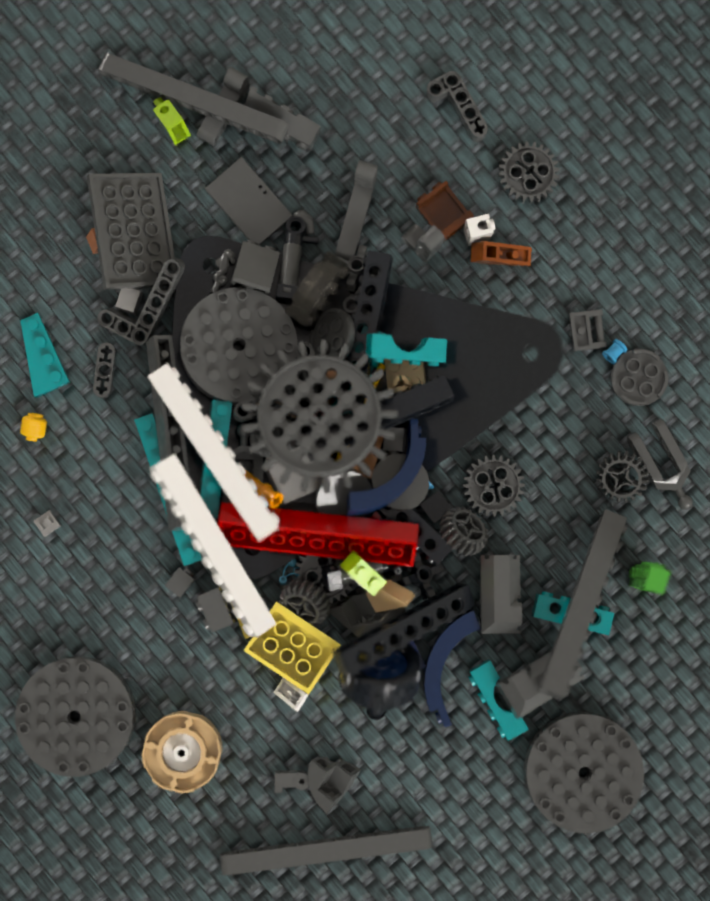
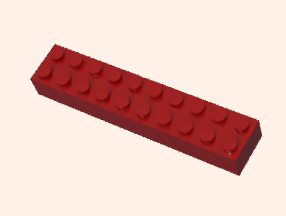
(326, 536)

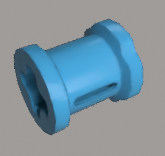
(614, 351)

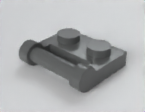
(581, 330)

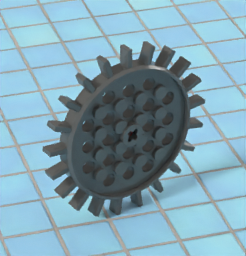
(317, 367)

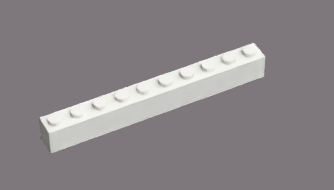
(213, 452)
(212, 546)

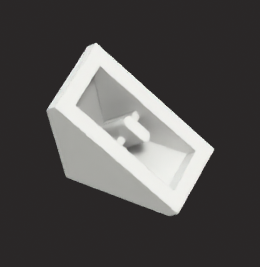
(290, 694)

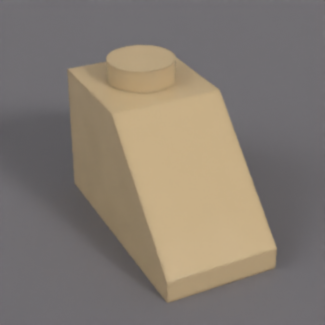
(390, 597)

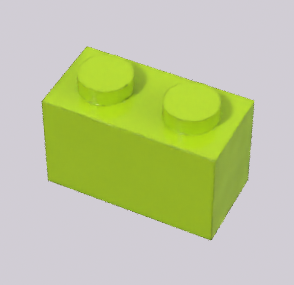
(363, 573)

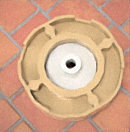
(177, 770)

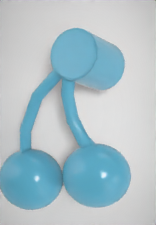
(283, 579)

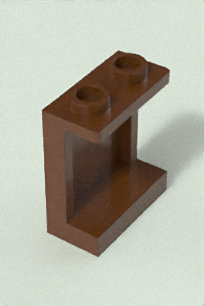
(443, 209)

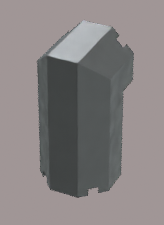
(499, 593)
(521, 686)

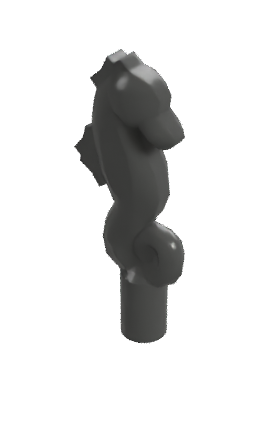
(222, 263)

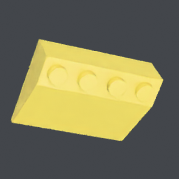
(293, 649)

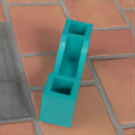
(383, 347)
(485, 678)

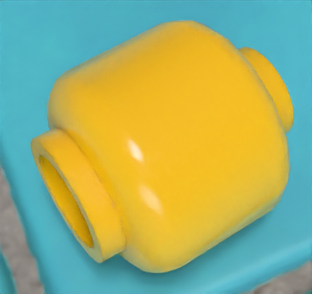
(33, 426)

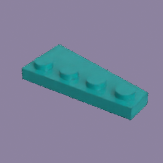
(43, 361)

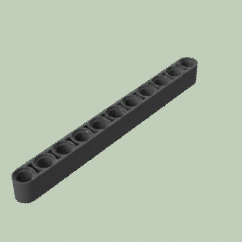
(193, 98)
(325, 850)

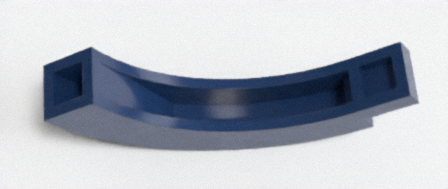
(375, 499)
(436, 659)

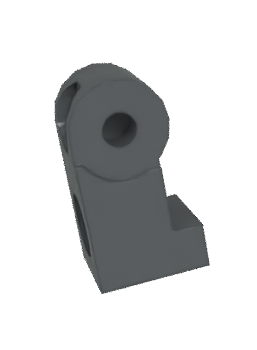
(290, 778)

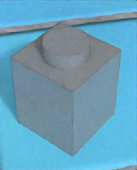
(129, 300)

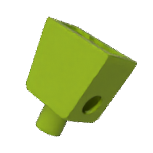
(170, 120)

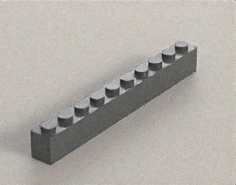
(169, 433)
(582, 605)

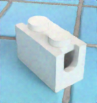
(478, 229)

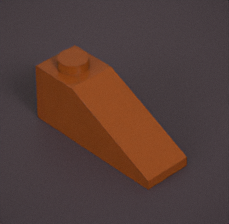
(500, 254)

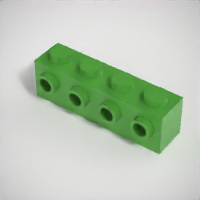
(649, 577)

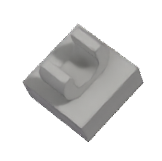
(47, 523)

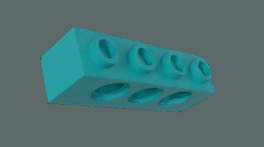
(542, 610)

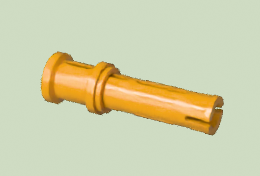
(272, 497)

